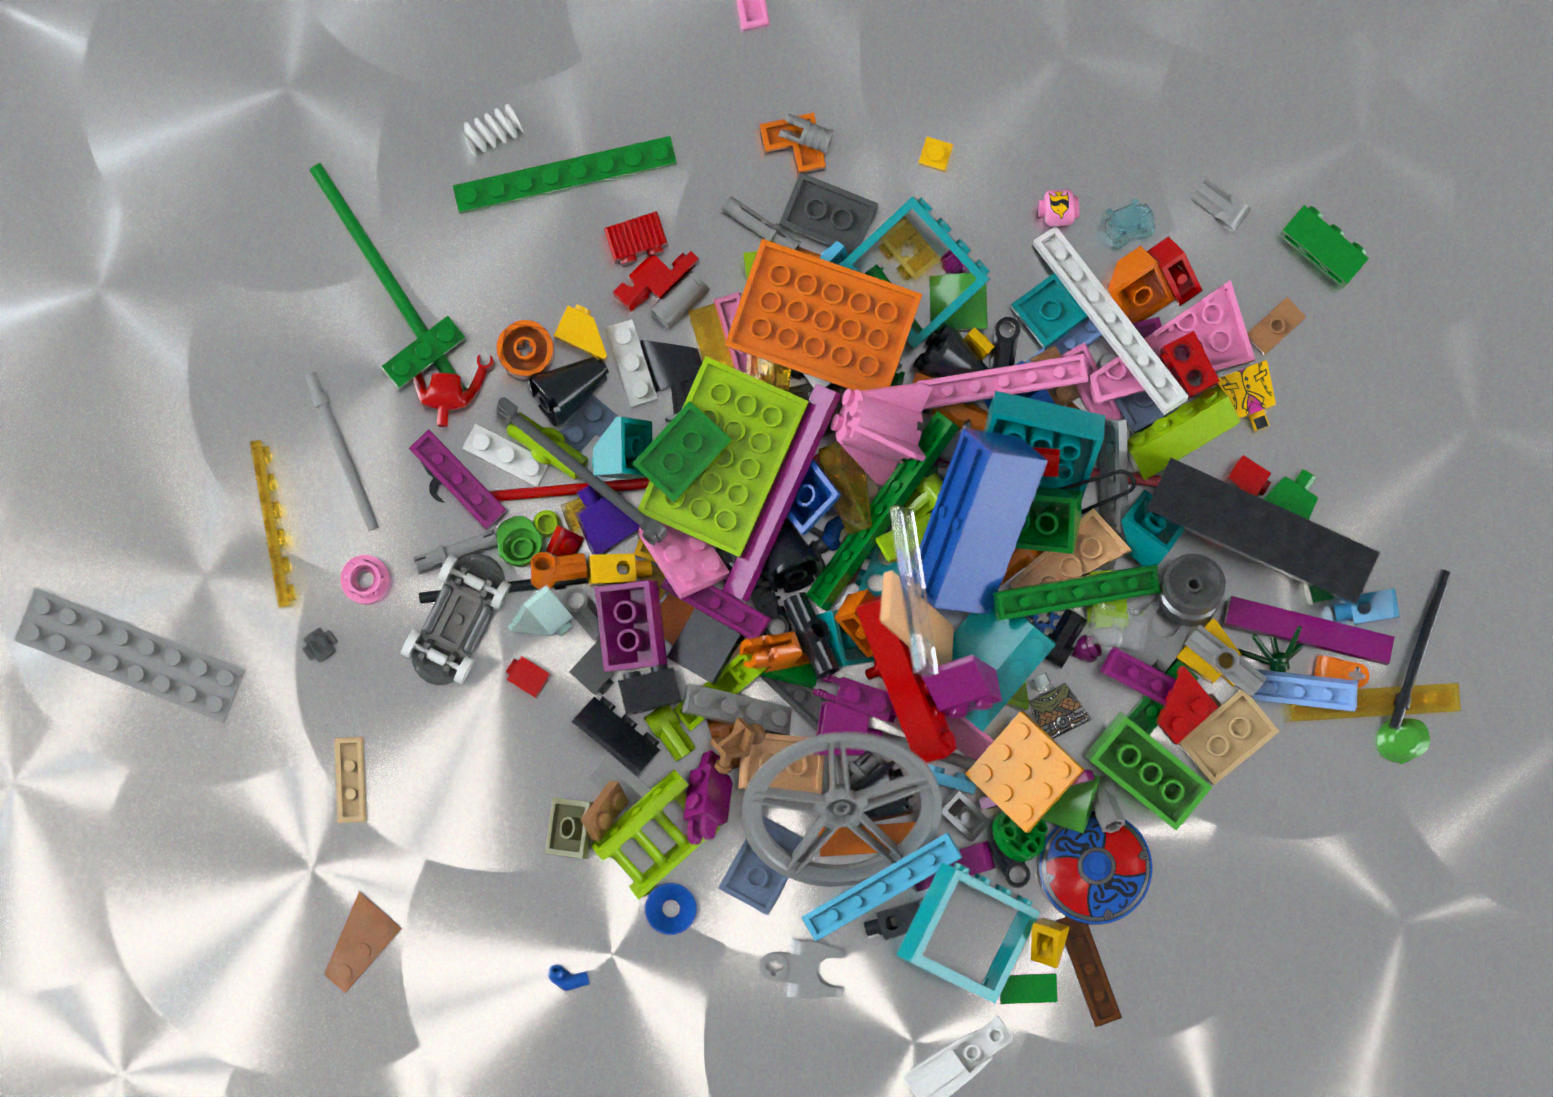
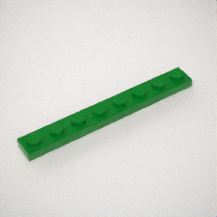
(564, 174)
(894, 492)

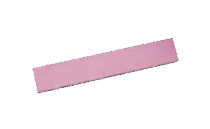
(1008, 379)

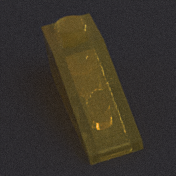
(851, 483)

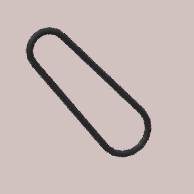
(1101, 477)

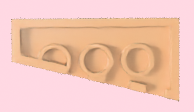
(1095, 547)

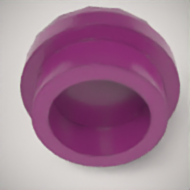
(952, 263)
(1086, 651)

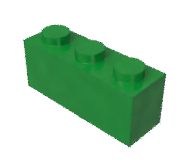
(1324, 245)

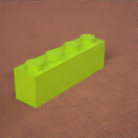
(1181, 432)

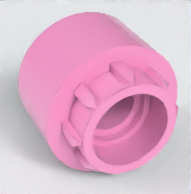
(350, 580)

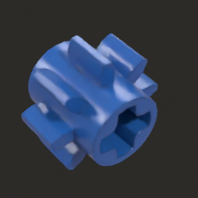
(1042, 625)

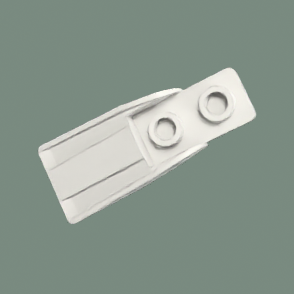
(958, 1062)

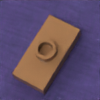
(1275, 326)

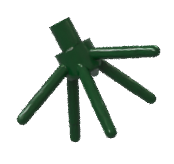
(1278, 660)

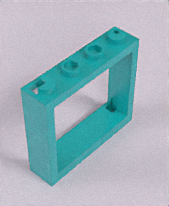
(958, 247)
(931, 912)

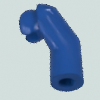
(832, 533)
(566, 980)

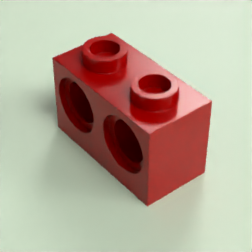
(1196, 362)

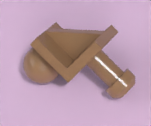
(737, 743)

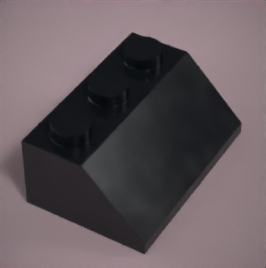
(617, 735)

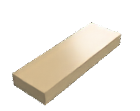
(350, 779)

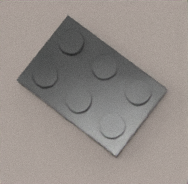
(828, 213)

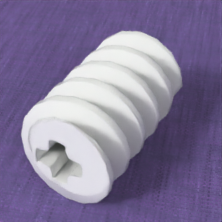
(491, 129)

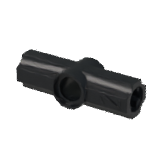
(812, 635)

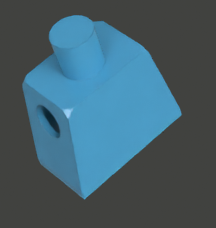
(1383, 607)

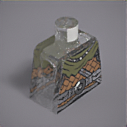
(1056, 708)

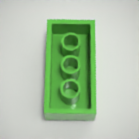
(1148, 771)

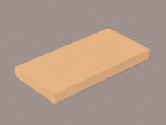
(894, 618)

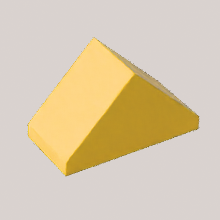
(1048, 942)

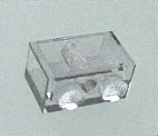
(1117, 628)

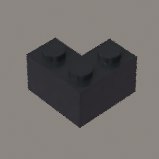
(650, 690)

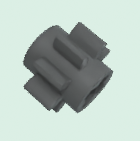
(319, 645)

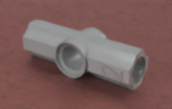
(1239, 673)

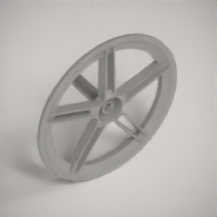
(839, 809)

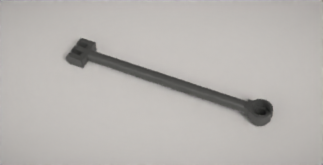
(653, 530)

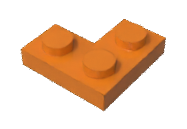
(806, 158)

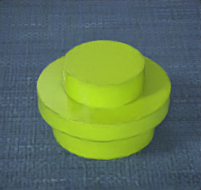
(546, 522)

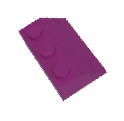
(630, 625)

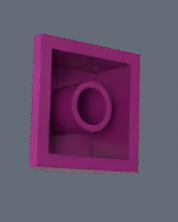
(964, 686)

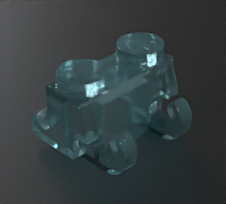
(1129, 222)

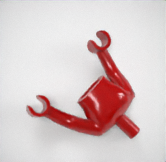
(447, 393)

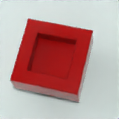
(564, 542)

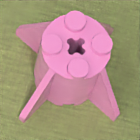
(881, 427)

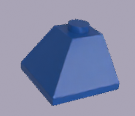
(813, 499)

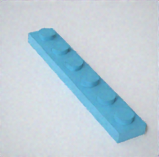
(881, 887)

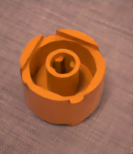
(516, 337)

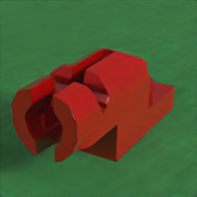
(654, 278)

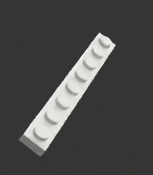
(1110, 320)

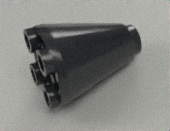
(948, 355)

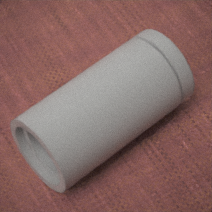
(680, 299)

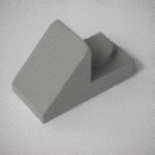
(964, 815)

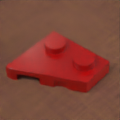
(1185, 707)

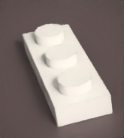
(631, 363)
(505, 455)

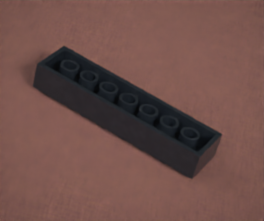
(1263, 532)

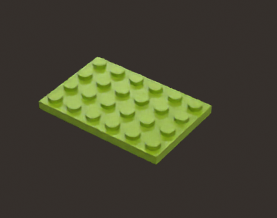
(733, 489)

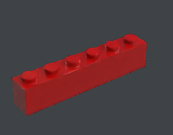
(915, 708)

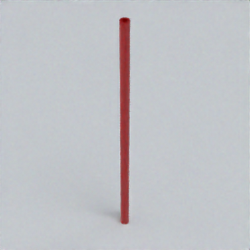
(565, 490)

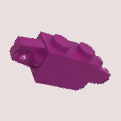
(860, 698)
(707, 799)

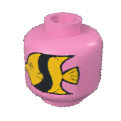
(1059, 207)

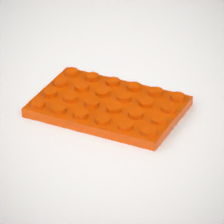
(822, 319)

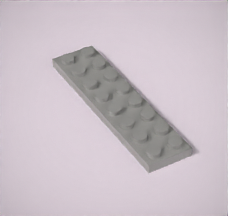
(129, 655)

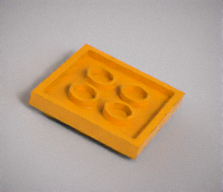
(1024, 771)

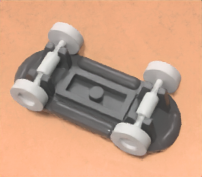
(457, 619)

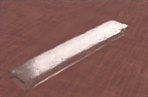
(913, 591)

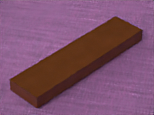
(1090, 973)

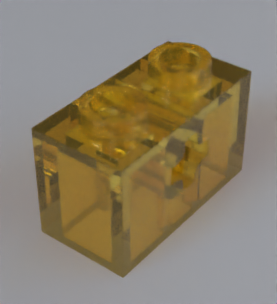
(923, 255)

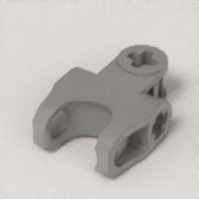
(1160, 650)
(801, 967)

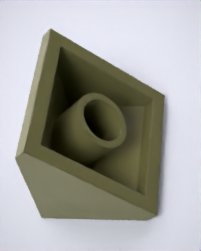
(566, 831)

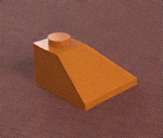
(1139, 286)

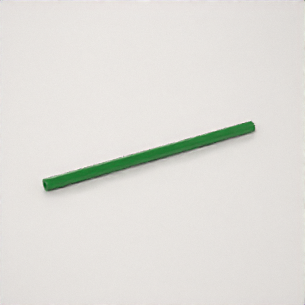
(375, 260)

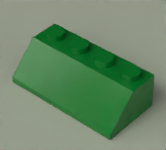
(1052, 521)

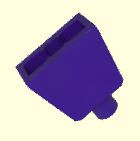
(602, 521)

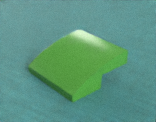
(946, 289)
(1073, 807)

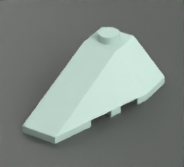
(542, 616)

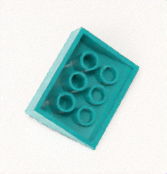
(1053, 427)
(1009, 646)

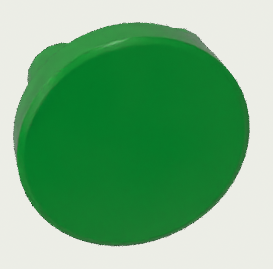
(1015, 841)

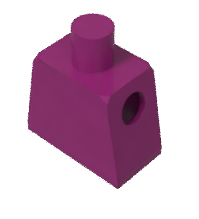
(840, 719)

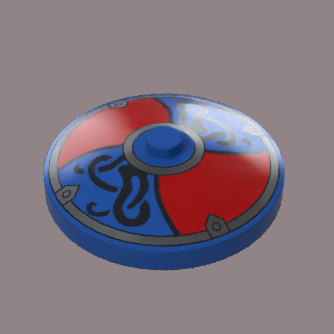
(1095, 873)

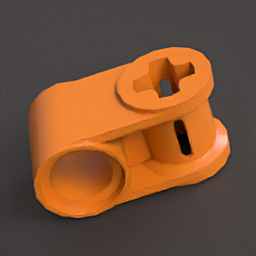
(1338, 668)

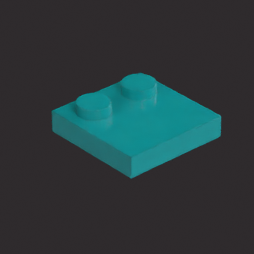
(1049, 311)

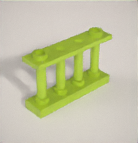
(631, 825)

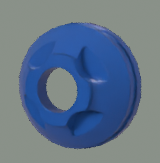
(656, 916)

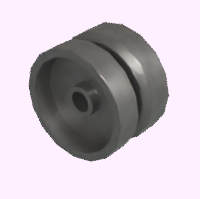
(1192, 590)

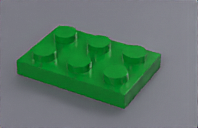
(682, 451)

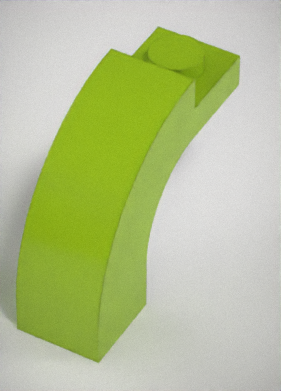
(732, 680)

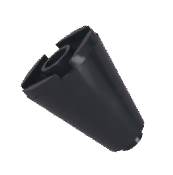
(567, 388)
(791, 561)
(892, 809)

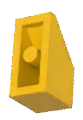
(580, 332)

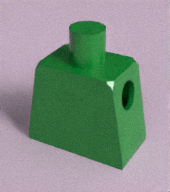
(1294, 494)

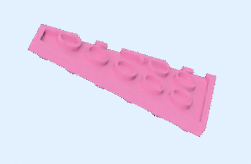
(1218, 328)

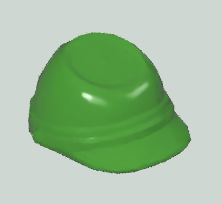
(518, 541)
(1405, 743)

